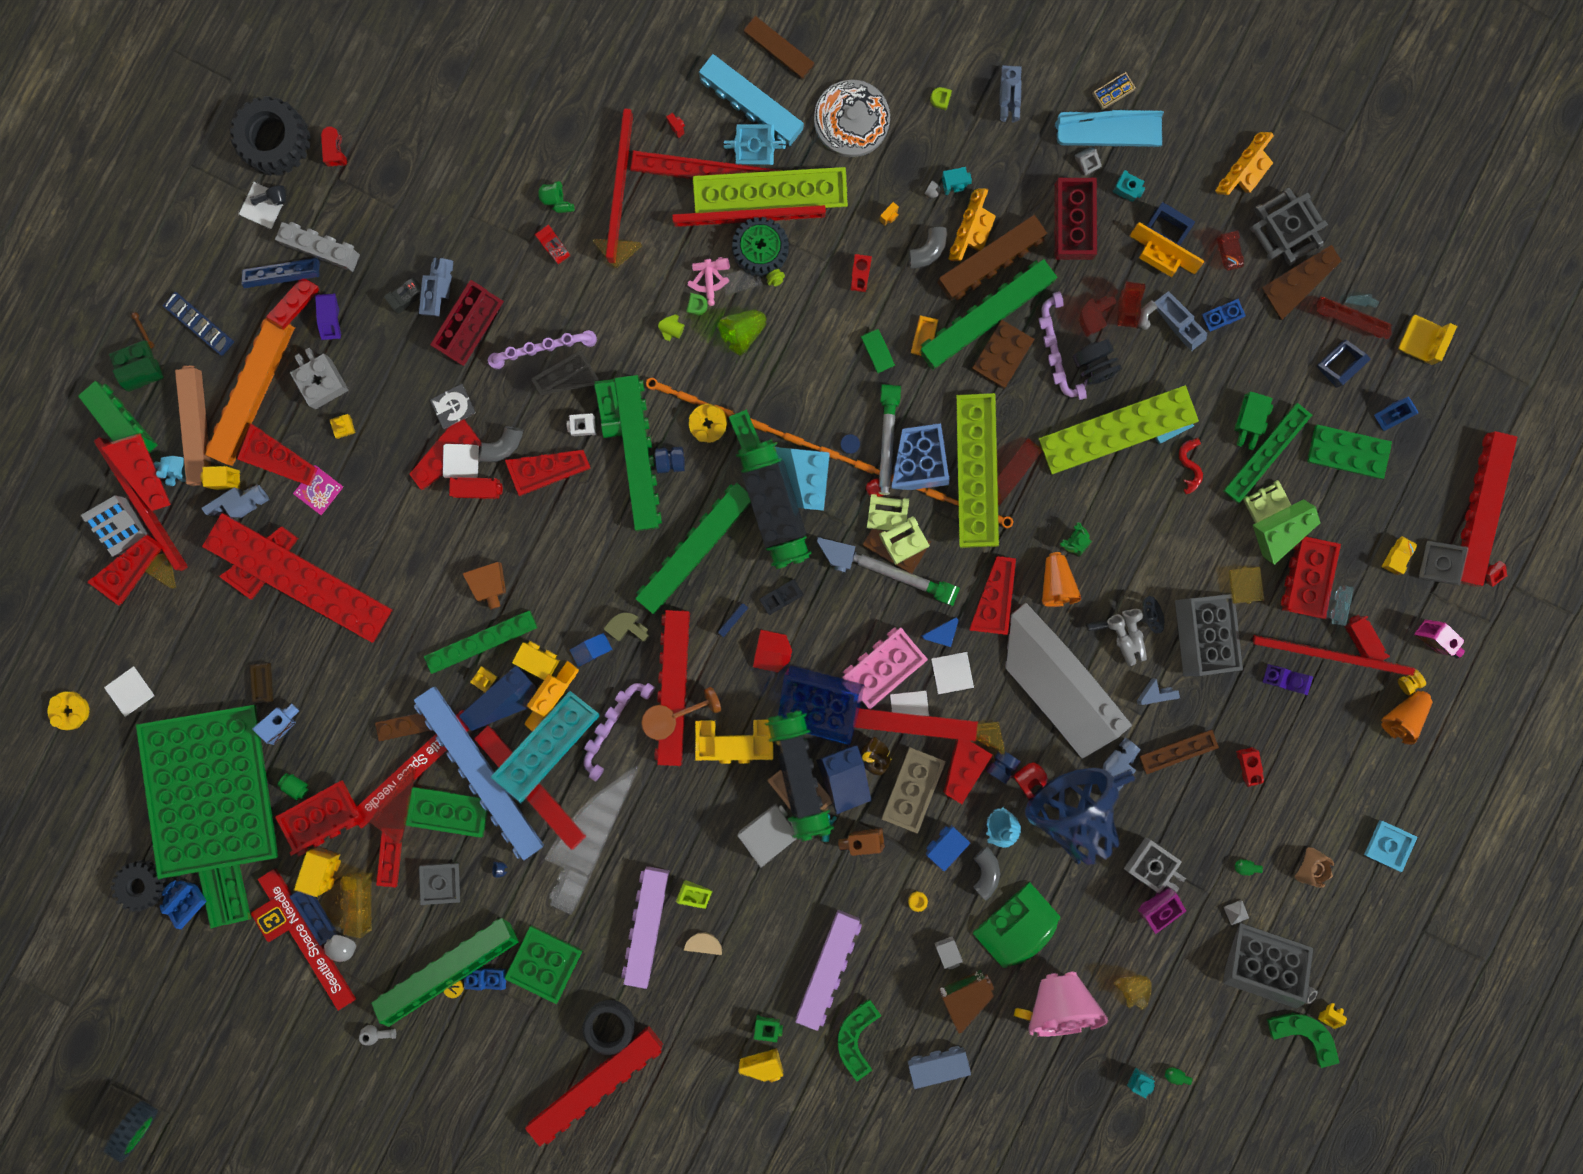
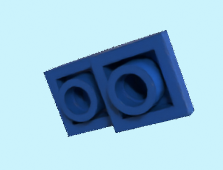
(1223, 315)
(486, 979)

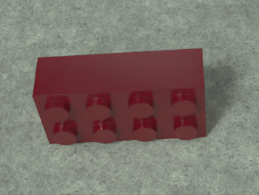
(1075, 218)

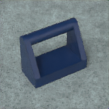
(1173, 217)
(1339, 380)

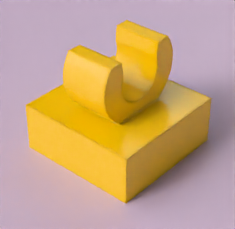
(342, 426)
(484, 679)
(1331, 1017)

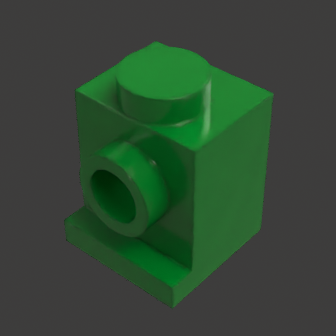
(762, 1033)

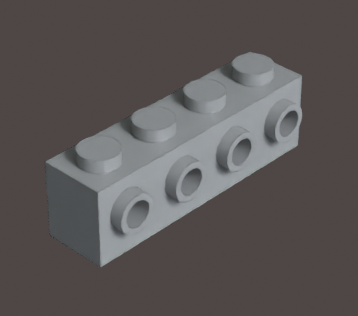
(318, 247)

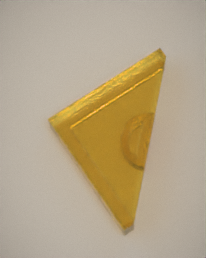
(624, 249)
(162, 570)
(991, 735)

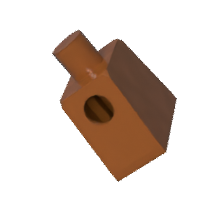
(487, 583)
(871, 841)

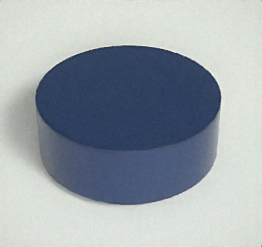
(850, 444)

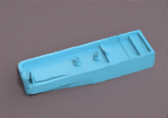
(1110, 128)

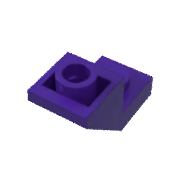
(327, 313)
(1287, 679)

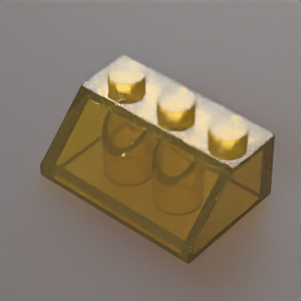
(356, 904)

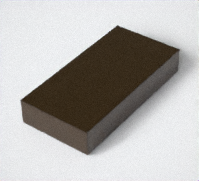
(261, 683)

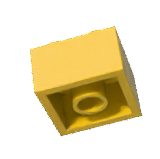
(318, 871)

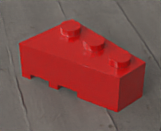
(965, 768)

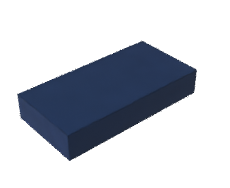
(733, 620)

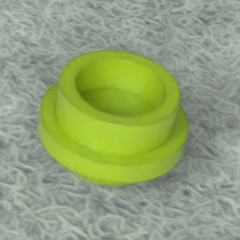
(775, 277)

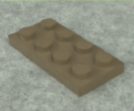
(913, 790)

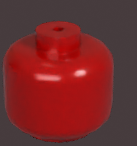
(873, 488)

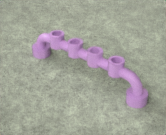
(1055, 357)
(497, 360)
(603, 730)

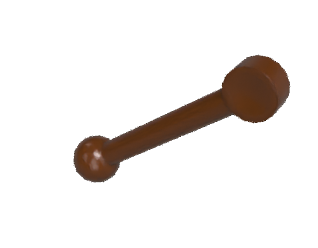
(135, 316)

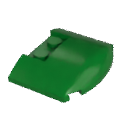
(1018, 927)

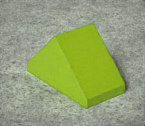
(694, 895)

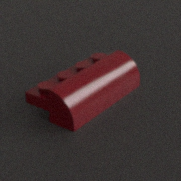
(467, 323)

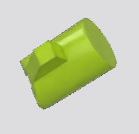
(671, 327)

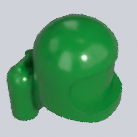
(553, 195)

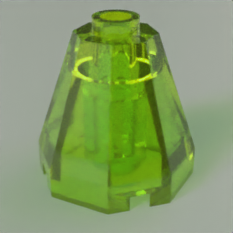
(742, 329)

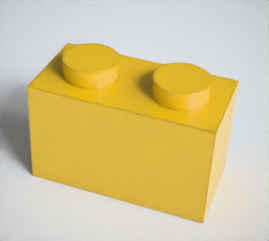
(220, 478)
(535, 660)

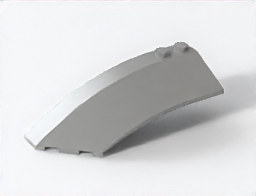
(1061, 685)

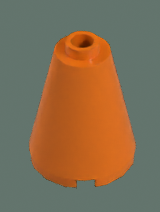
(1059, 582)
(1408, 717)

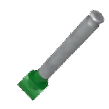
(889, 400)
(942, 592)

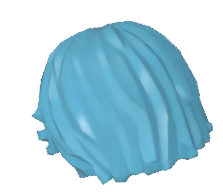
(1002, 828)

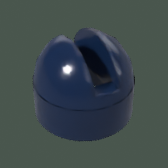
(498, 869)

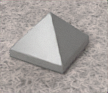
(1236, 912)

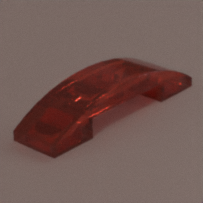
(1017, 468)

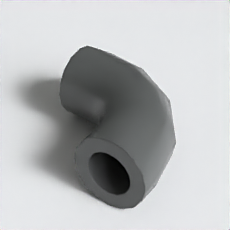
(931, 250)
(503, 447)
(989, 873)

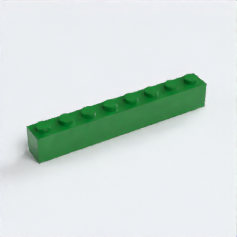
(988, 314)
(637, 454)
(694, 549)
(444, 972)

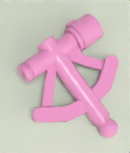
(707, 268)

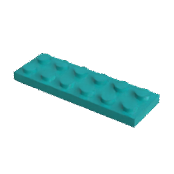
(545, 746)

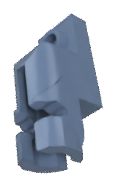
(1010, 92)
(435, 287)
(236, 502)
(1119, 762)

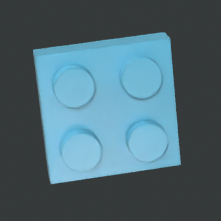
(1390, 846)

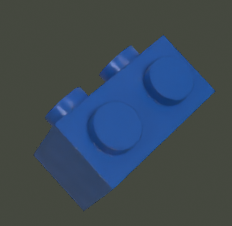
(947, 847)

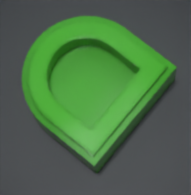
(697, 304)

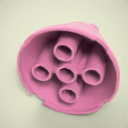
(1064, 1007)

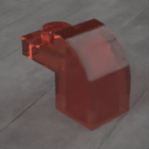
(1130, 304)
(1091, 317)

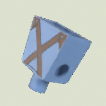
(270, 729)

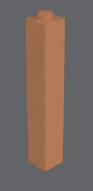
(192, 422)

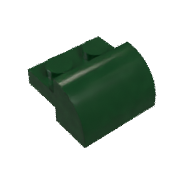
(135, 366)

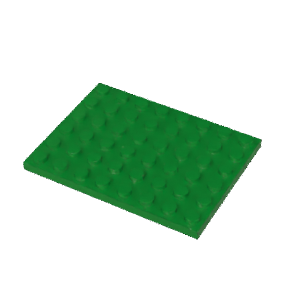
(206, 791)

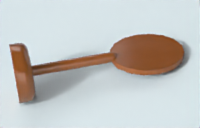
(660, 721)

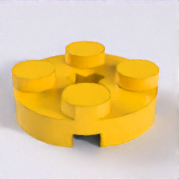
(702, 432)
(57, 707)

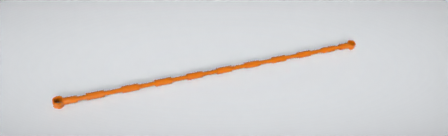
(800, 441)

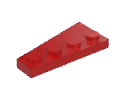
(269, 454)
(431, 465)
(137, 467)
(543, 470)
(124, 572)
(247, 583)
(995, 603)

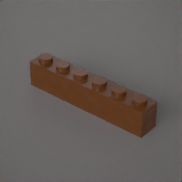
(992, 257)

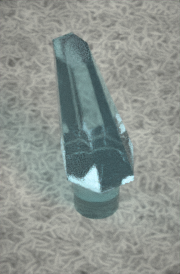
(1363, 300)

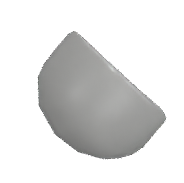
(339, 948)

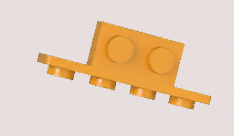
(1249, 167)
(974, 227)
(1164, 253)
(549, 694)

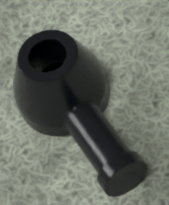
(276, 195)

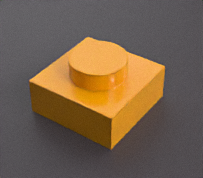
(889, 214)

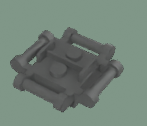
(1289, 226)

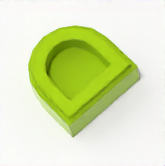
(940, 98)

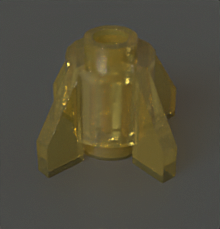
(1136, 990)

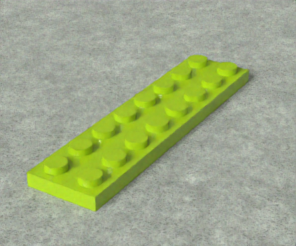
(771, 190)
(1118, 430)
(977, 470)

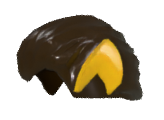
(875, 757)

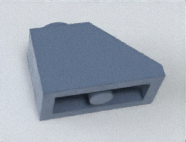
(837, 553)

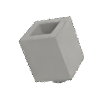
(948, 953)

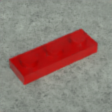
(292, 303)
(388, 862)

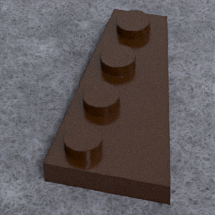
(1297, 283)

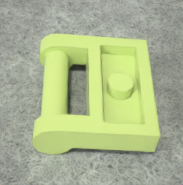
(886, 519)
(908, 545)

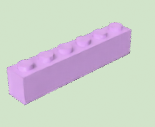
(646, 927)
(827, 970)

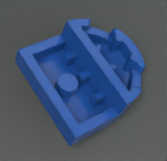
(181, 902)

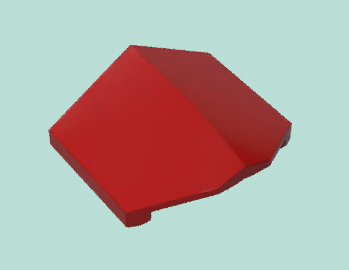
(772, 651)

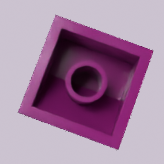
(1161, 909)

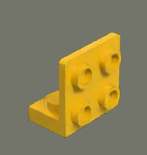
(1426, 340)

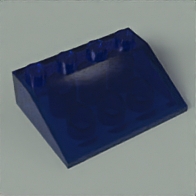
(827, 700)

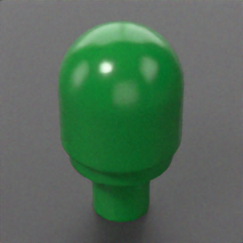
(1247, 867)
(1177, 1076)

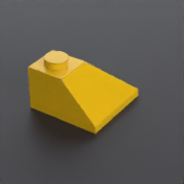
(762, 1066)

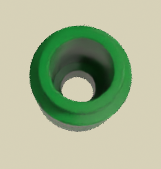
(293, 786)

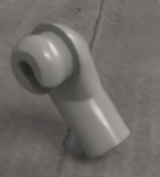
(1143, 322)

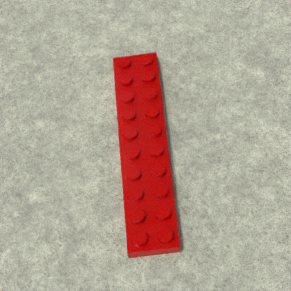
(297, 577)

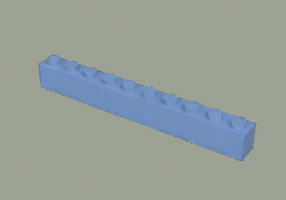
(478, 772)

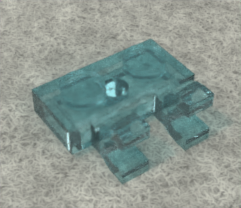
(1343, 600)

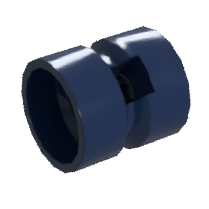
(670, 459)
(1003, 766)

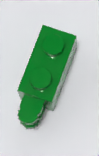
(1253, 417)

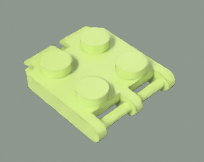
(1268, 503)

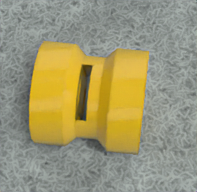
(1410, 683)

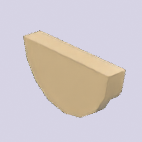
(703, 943)

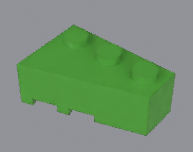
(1285, 529)

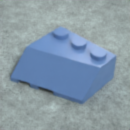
(921, 459)

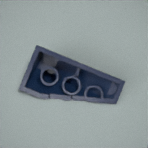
(503, 699)

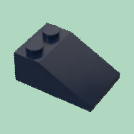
(845, 778)

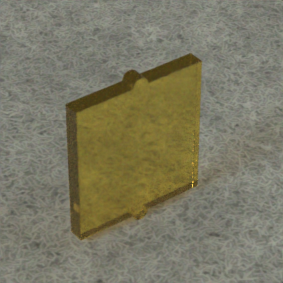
(1246, 585)

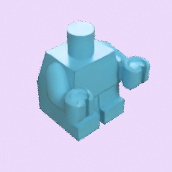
(172, 467)

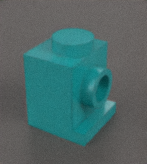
(956, 180)
(1122, 187)
(1141, 1083)

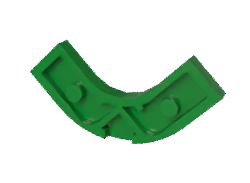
(1309, 1027)
(849, 1035)

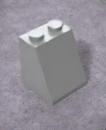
(767, 834)

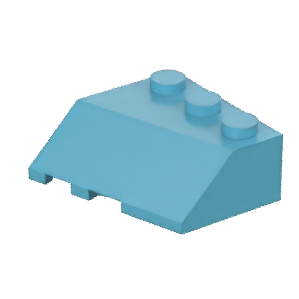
(807, 475)

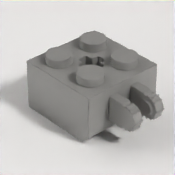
(308, 375)
(1165, 867)

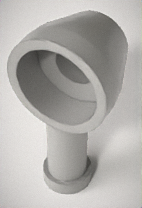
(373, 1034)

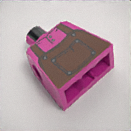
(1441, 638)

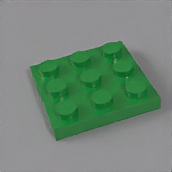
(543, 964)

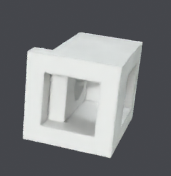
(587, 419)

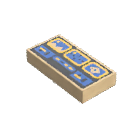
(1114, 91)

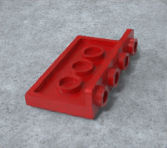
(1311, 577)
(319, 818)

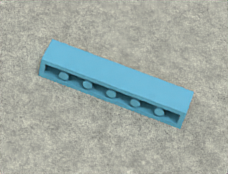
(750, 99)

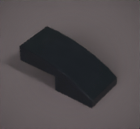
(781, 597)

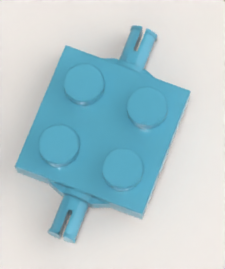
(755, 144)

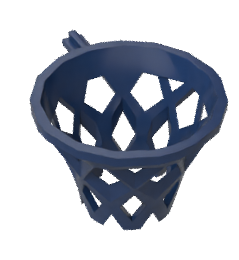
(1101, 826)

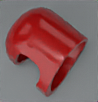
(1030, 776)

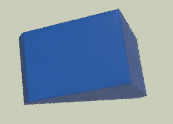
(1396, 413)
(943, 634)
(591, 649)

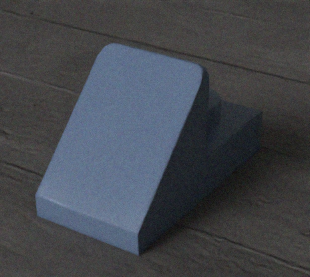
(1152, 695)

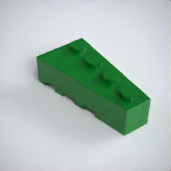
(112, 414)

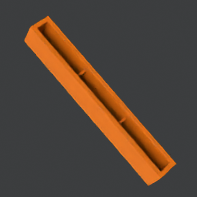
(249, 392)

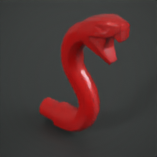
(1185, 447)

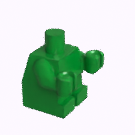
(1078, 542)

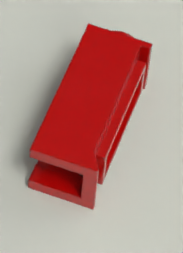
(475, 488)
(1365, 638)

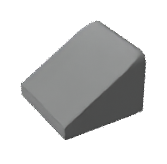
(1088, 160)

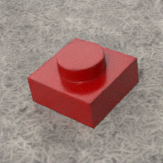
(676, 124)
(1496, 573)

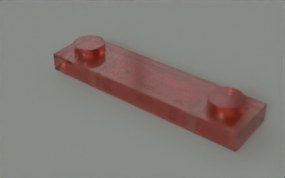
(1353, 317)

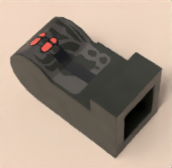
(404, 295)

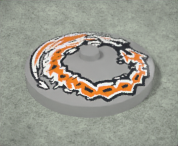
(852, 118)

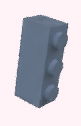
(939, 1067)

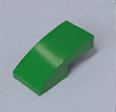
(877, 350)

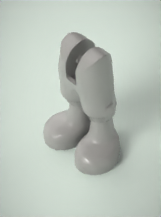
(1134, 641)

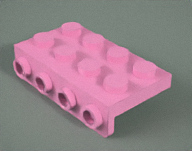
(885, 666)

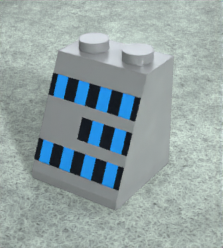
(116, 524)

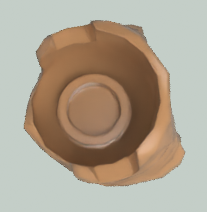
(1315, 868)

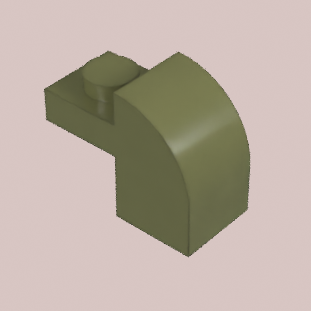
(622, 623)

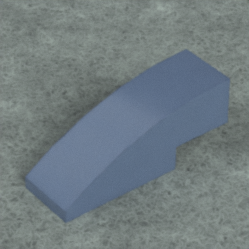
(1181, 321)

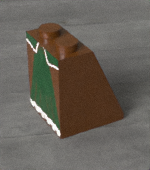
(967, 998)

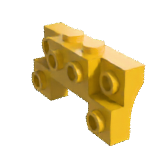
(733, 746)

